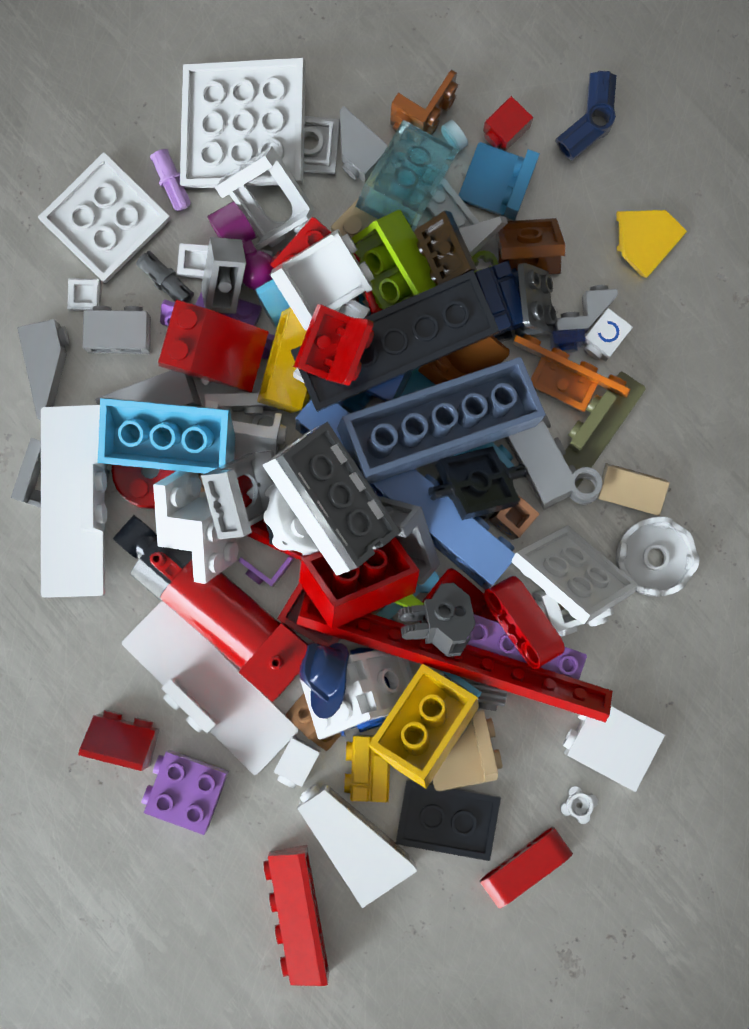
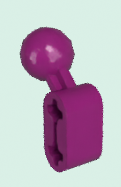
(232, 224)

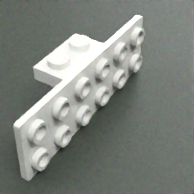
(72, 503)
(209, 688)

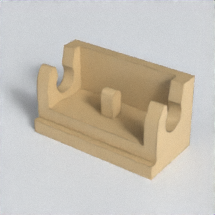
(633, 489)

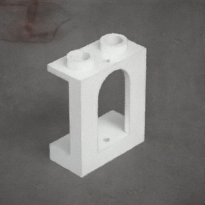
(267, 229)

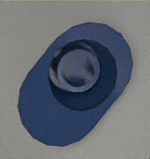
(325, 674)

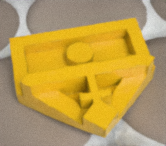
(647, 238)

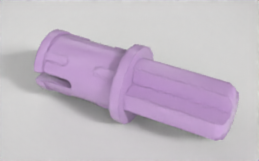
(170, 179)

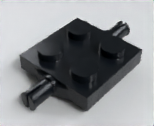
(477, 482)

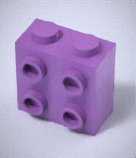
(184, 791)

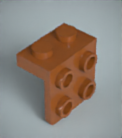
(425, 119)

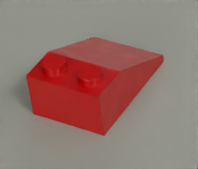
(212, 346)

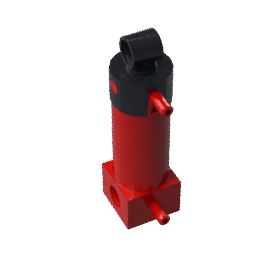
(218, 610)

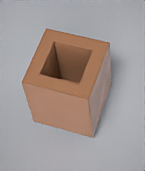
(514, 520)

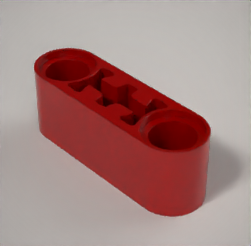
(524, 622)
(526, 867)

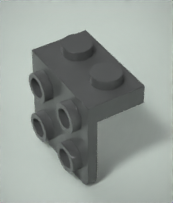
(536, 303)

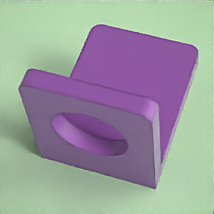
(259, 577)

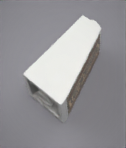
(357, 847)

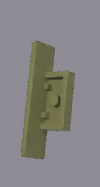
(605, 419)

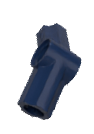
(599, 103)

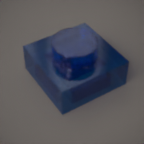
(567, 340)

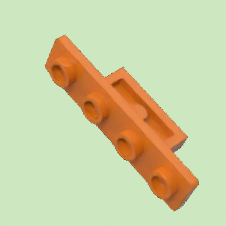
(565, 379)

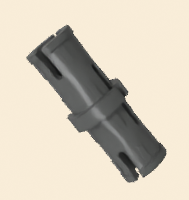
(164, 278)

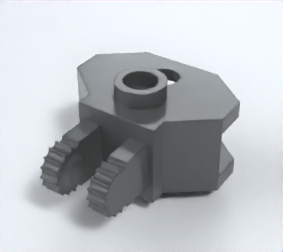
(444, 618)

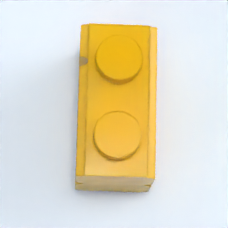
(369, 772)

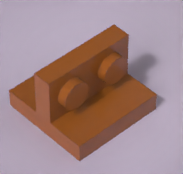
(532, 242)

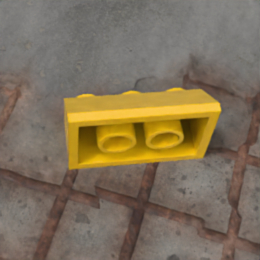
(424, 725)

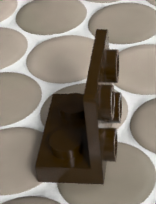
(444, 248)

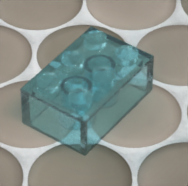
(407, 175)

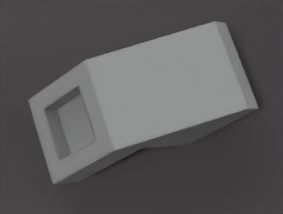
(594, 305)

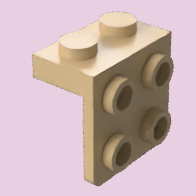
(471, 758)

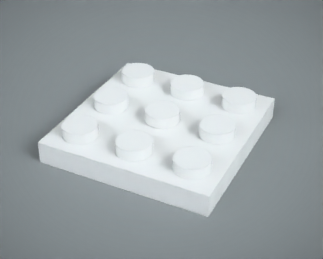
(104, 218)
(574, 574)

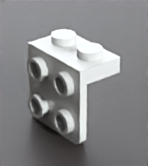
(564, 624)

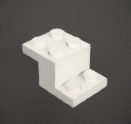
(187, 524)

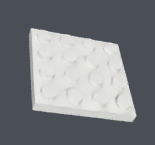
(238, 113)

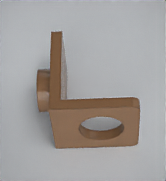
(301, 717)

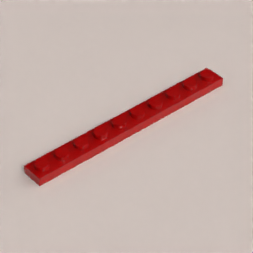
(472, 664)

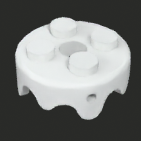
(285, 525)
(678, 550)

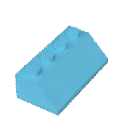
(164, 436)

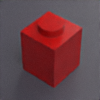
(507, 124)

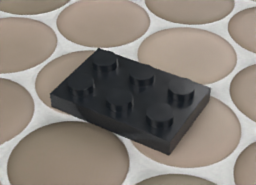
(448, 821)

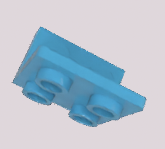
(498, 180)

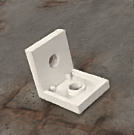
(366, 691)

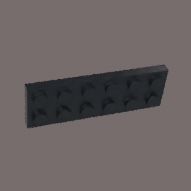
(413, 336)

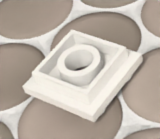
(323, 157)

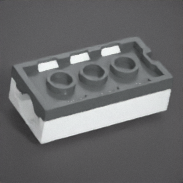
(332, 499)

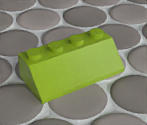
(394, 259)

